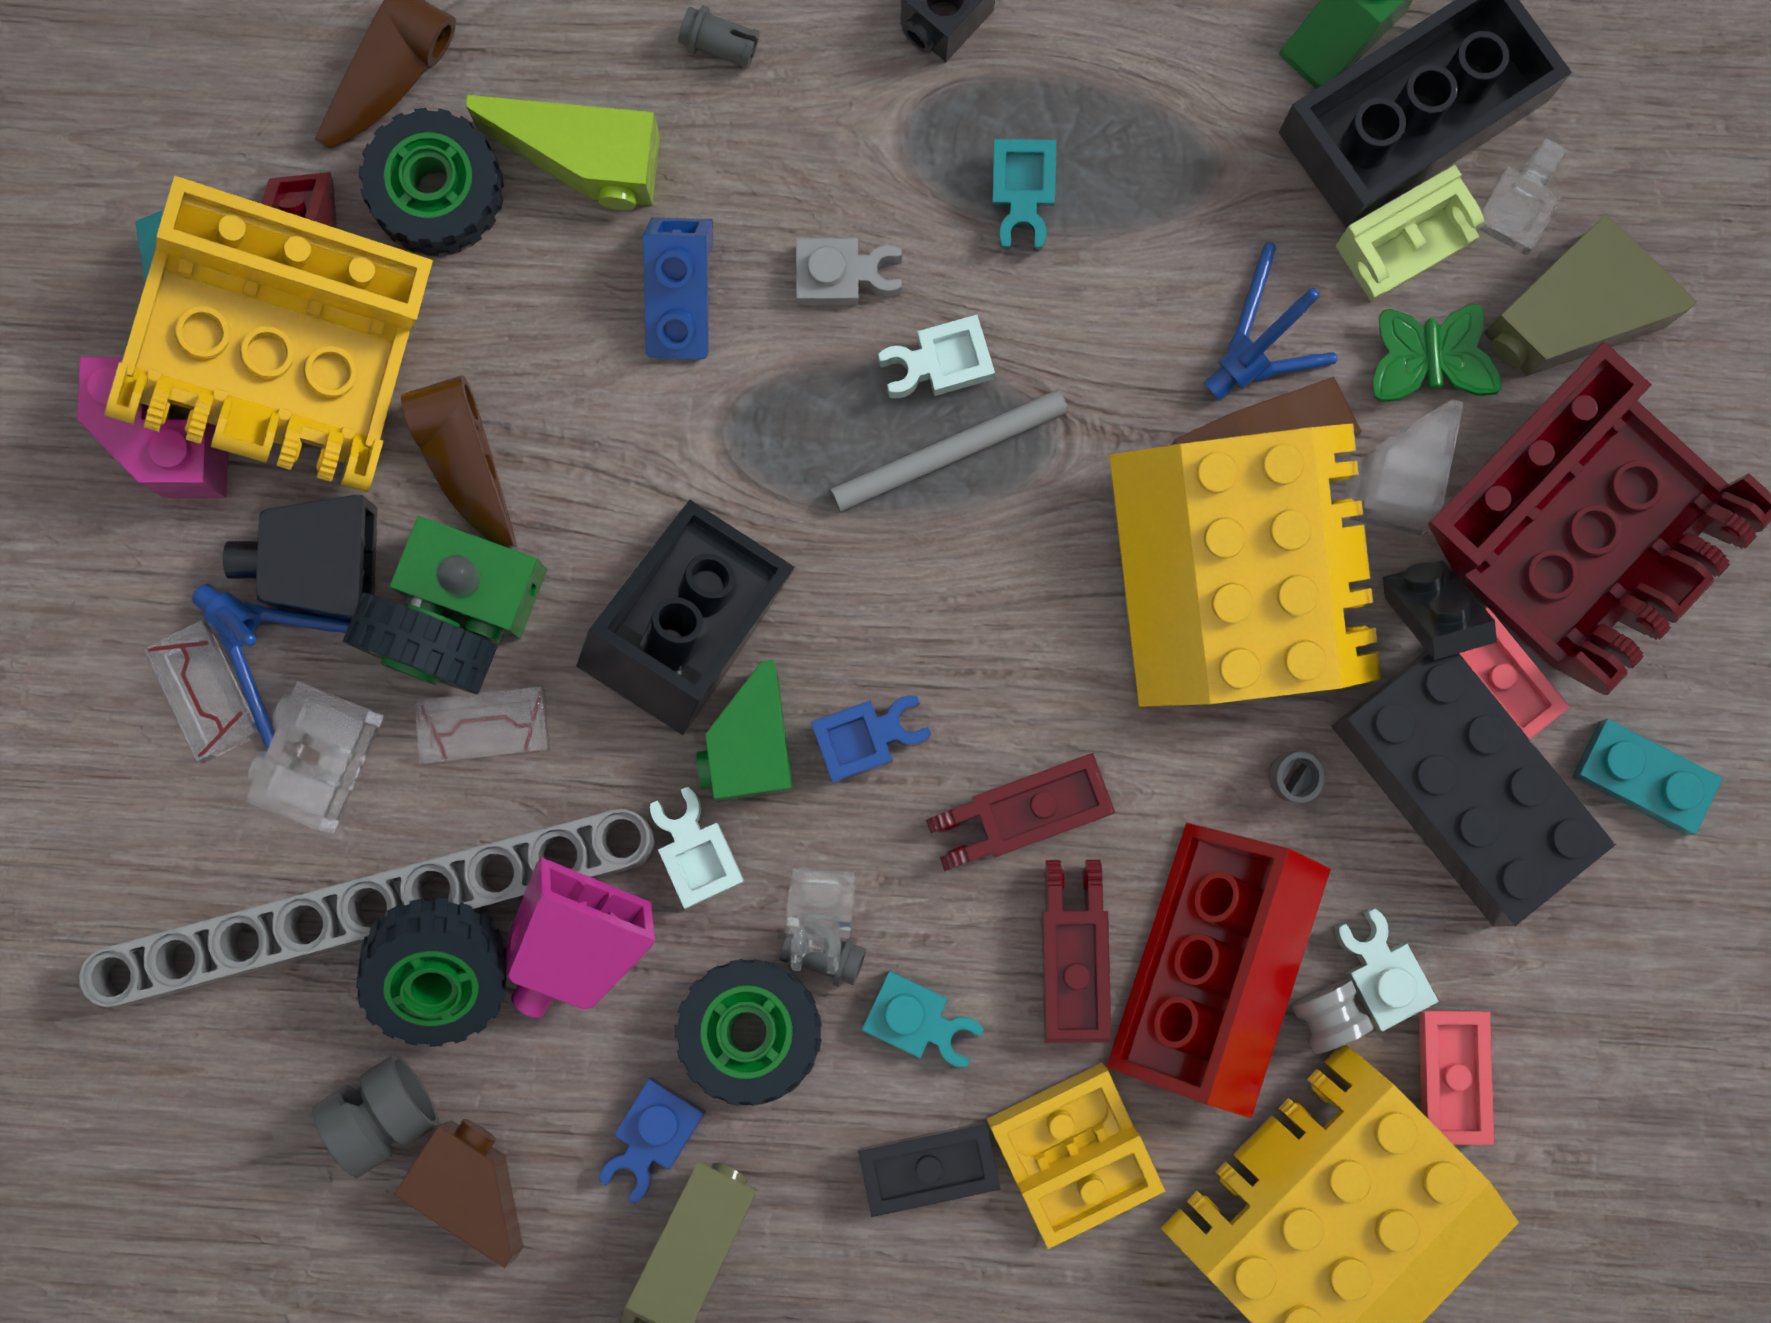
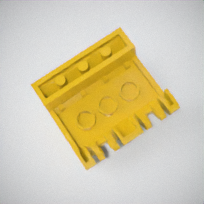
(269, 332)
(1242, 567)
(1350, 1218)

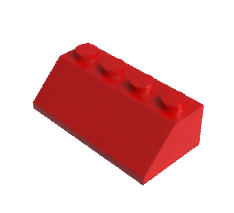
(1219, 968)

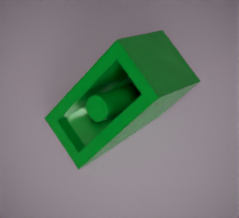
(1339, 35)
(748, 743)

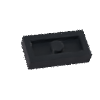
(1439, 609)
(929, 1169)

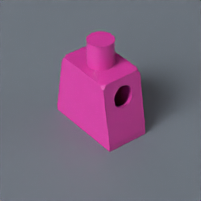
(573, 939)

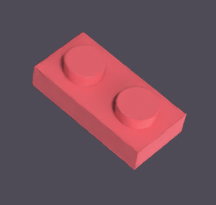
(1516, 682)
(1457, 1074)

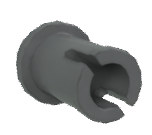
(718, 36)
(850, 960)

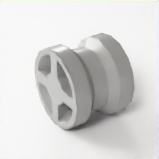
(1332, 1016)

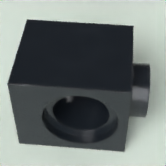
(942, 33)

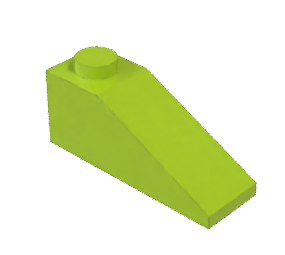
(590, 148)

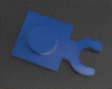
(858, 740)
(656, 1131)

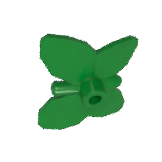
(1433, 350)

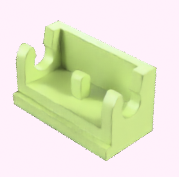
(1411, 233)

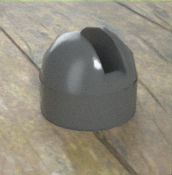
(1305, 782)

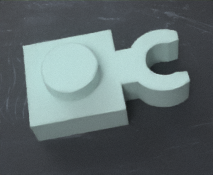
(948, 356)
(698, 859)
(1387, 979)

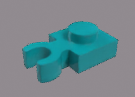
(1024, 179)
(910, 1017)

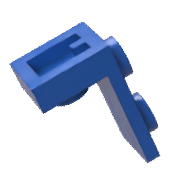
(677, 287)

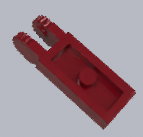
(1029, 810)
(1075, 961)

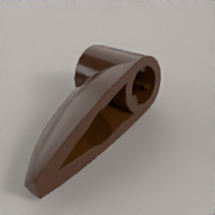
(387, 64)
(456, 448)

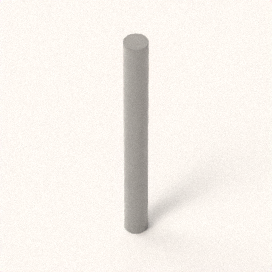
(949, 450)

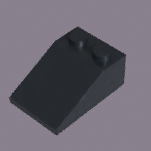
(683, 616)

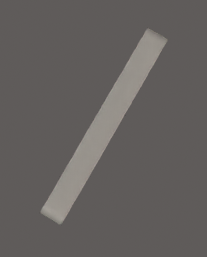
(340, 908)

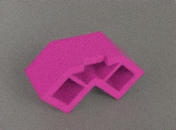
(153, 458)

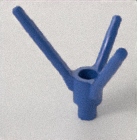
(1247, 358)
(237, 624)

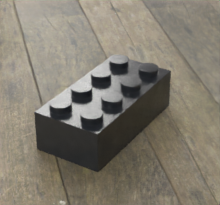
(1422, 103)
(1473, 787)

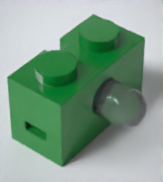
(468, 578)

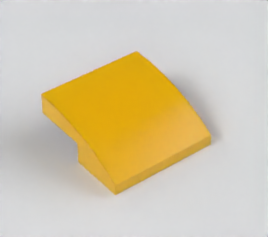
(1075, 1155)

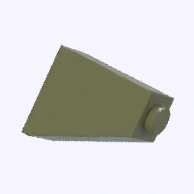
(1590, 295)
(691, 1247)

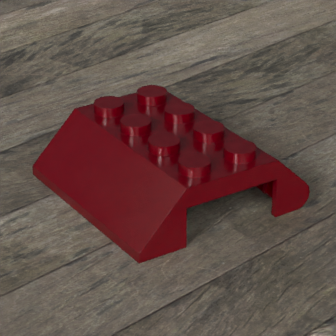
(1595, 524)

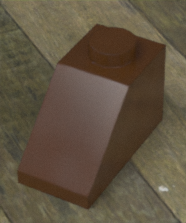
(466, 1190)

